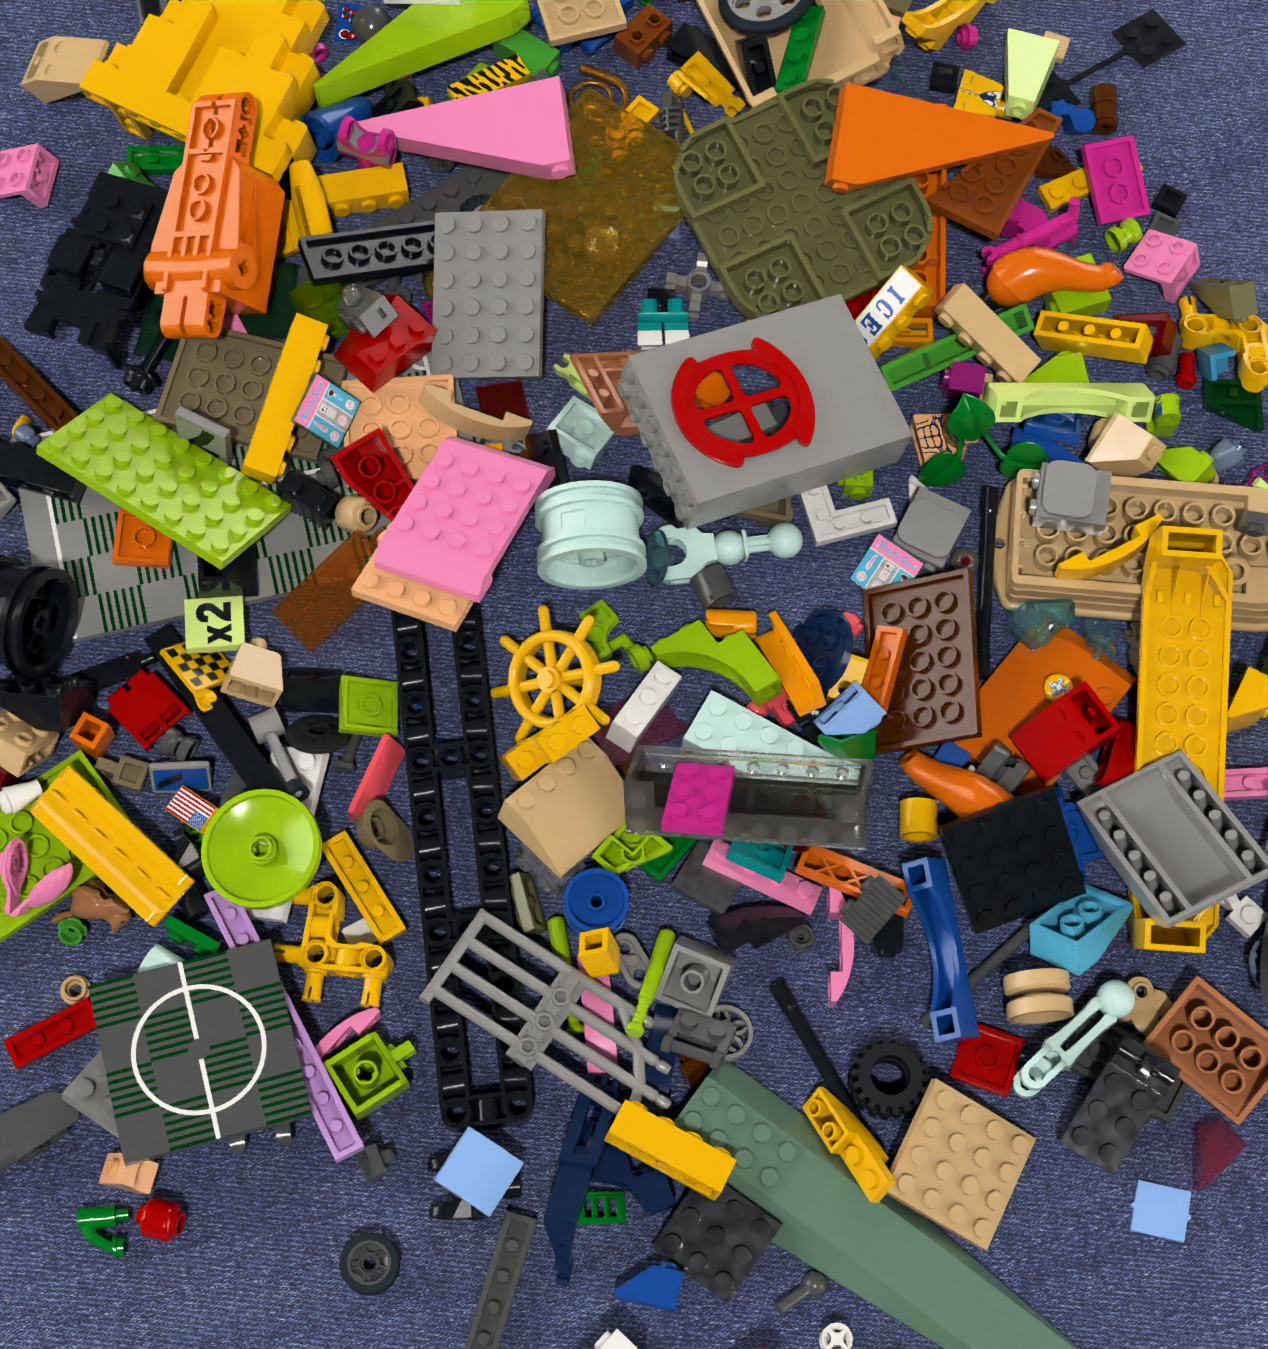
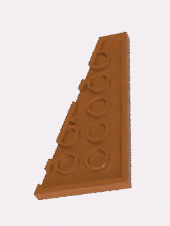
(990, 188)

